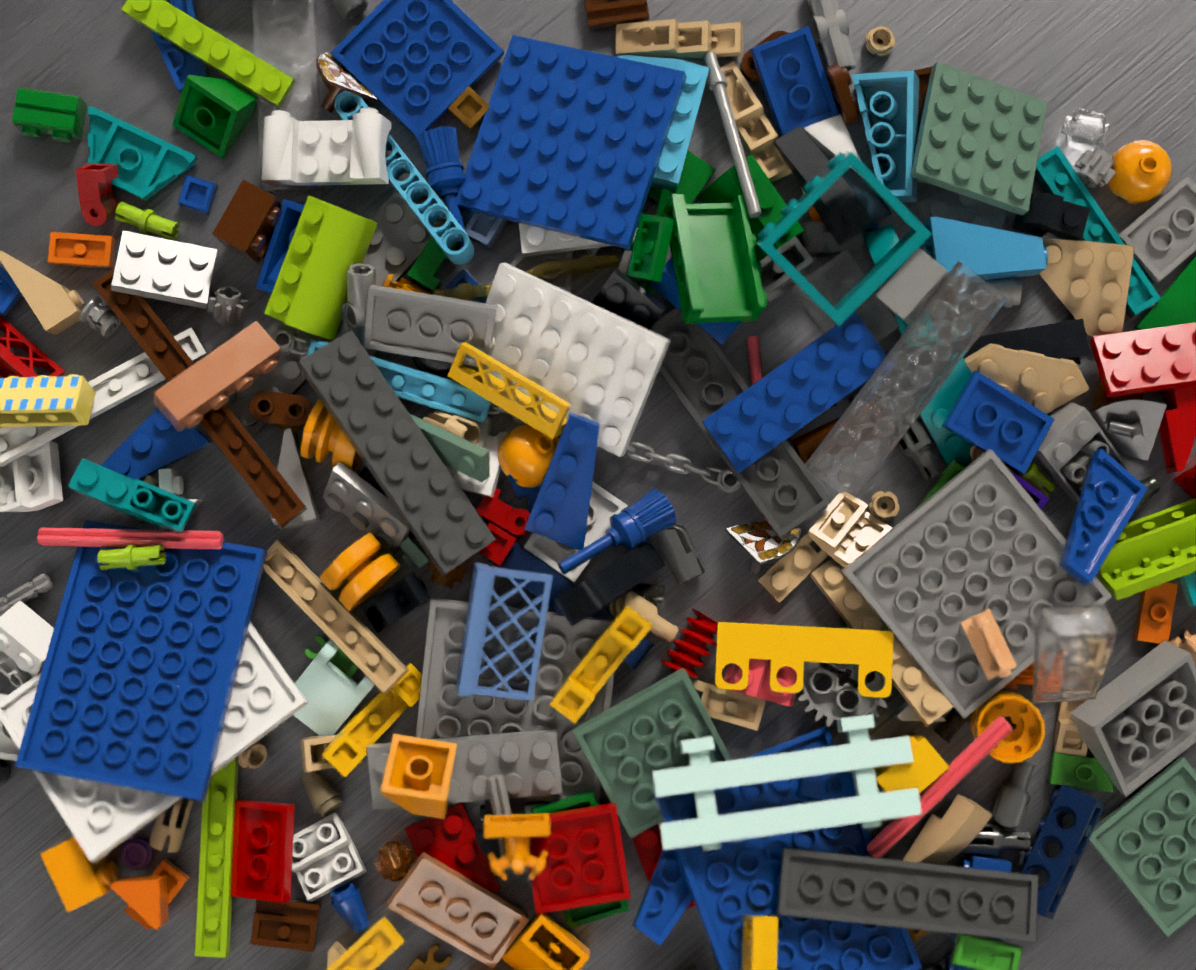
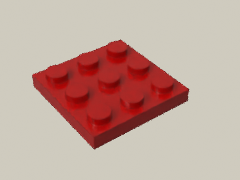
(582, 860)

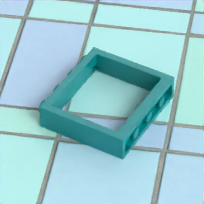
(880, 272)

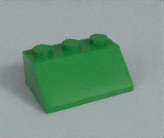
(728, 187)

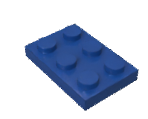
(794, 81)
(998, 421)

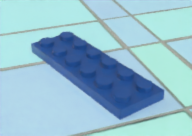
(795, 392)

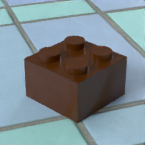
(249, 222)

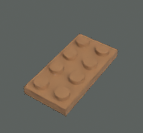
(457, 910)

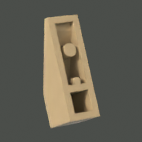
(51, 302)

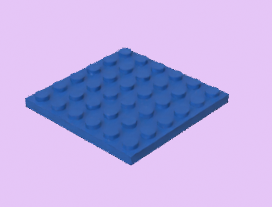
(571, 141)

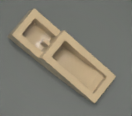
(947, 836)

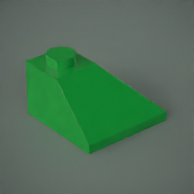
(214, 112)

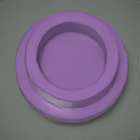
(136, 854)

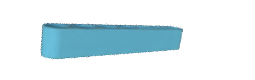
(413, 188)

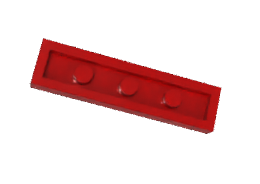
(22, 366)

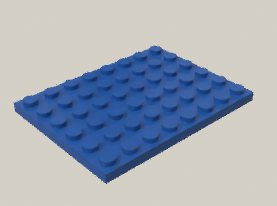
(143, 669)
(746, 875)

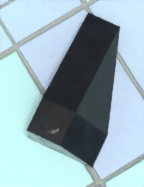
(849, 203)

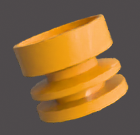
(324, 436)
(1026, 725)

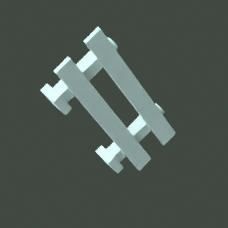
(858, 755)

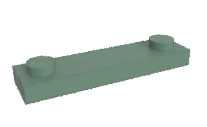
(456, 451)

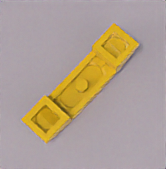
(599, 663)
(372, 721)

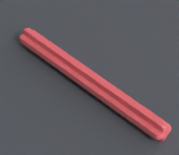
(122, 537)
(941, 786)

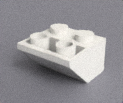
(23, 643)

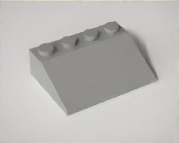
(1142, 717)

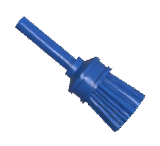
(444, 166)
(628, 528)

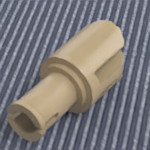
(660, 628)

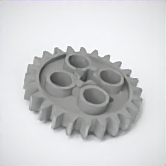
(828, 702)

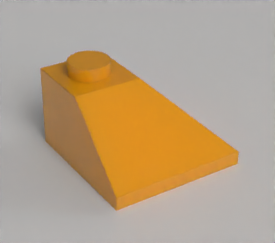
(419, 775)

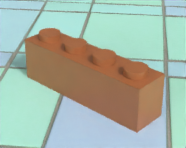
(217, 377)

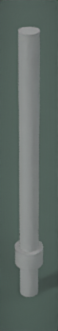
(718, 83)

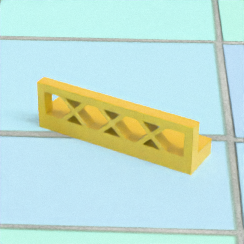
(505, 393)
(759, 942)

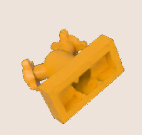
(517, 833)

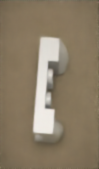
(325, 150)

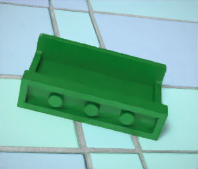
(715, 261)

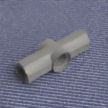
(832, 32)
(354, 311)

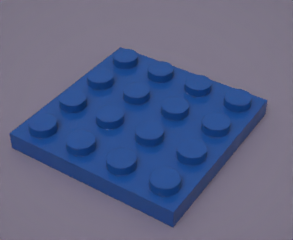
(417, 58)

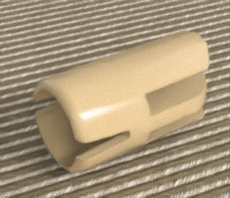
(454, 424)
(170, 829)

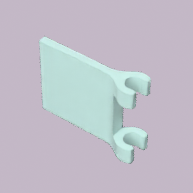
(329, 693)

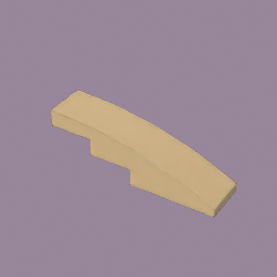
(679, 40)
(752, 124)

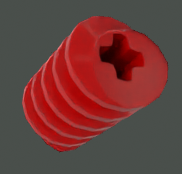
(693, 644)

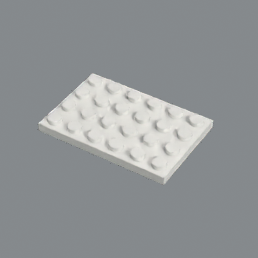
(575, 352)

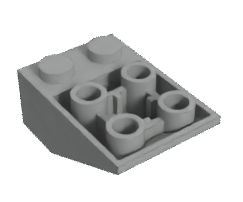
(1070, 447)

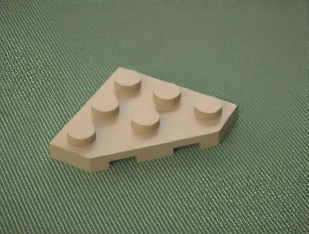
(1090, 281)
(1030, 375)

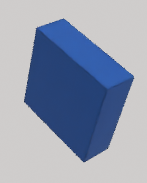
(197, 194)

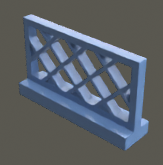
(475, 631)

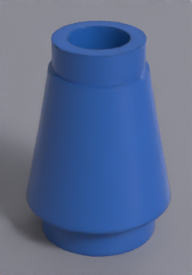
(350, 907)

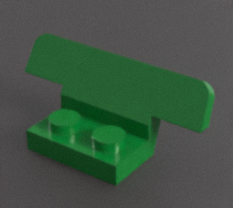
(651, 245)

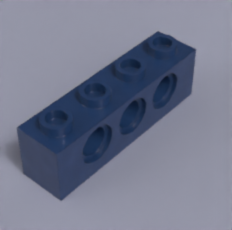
(1072, 842)

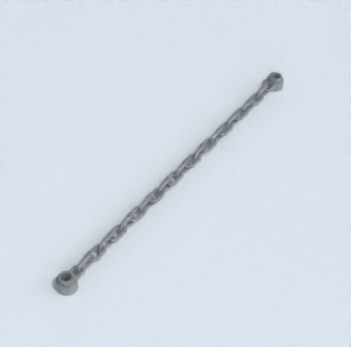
(292, 343)

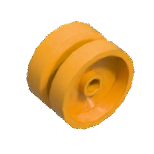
(356, 567)

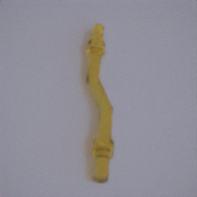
(585, 264)

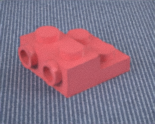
(759, 681)

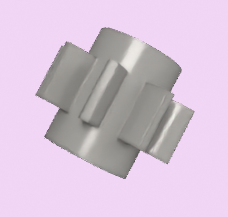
(1095, 168)
(227, 305)

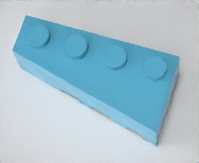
(891, 127)

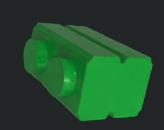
(49, 114)

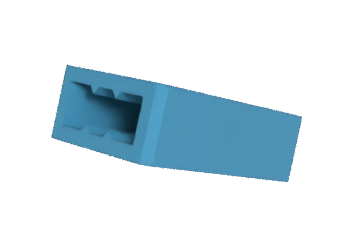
(984, 249)

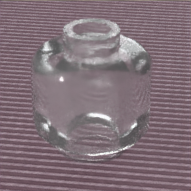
(1086, 129)

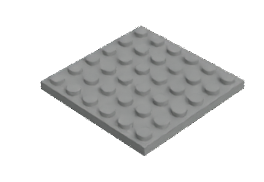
(963, 553)
(450, 715)

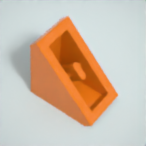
(146, 896)

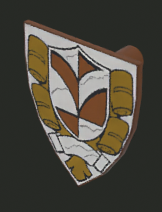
(338, 80)

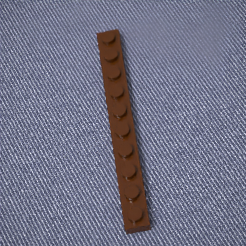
(220, 423)

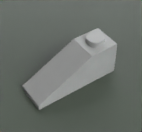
(294, 471)

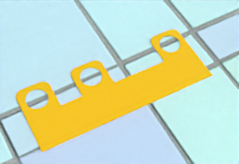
(801, 644)

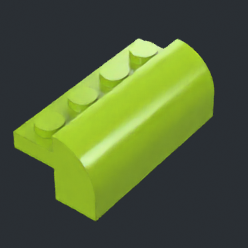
(316, 266)
(1151, 551)

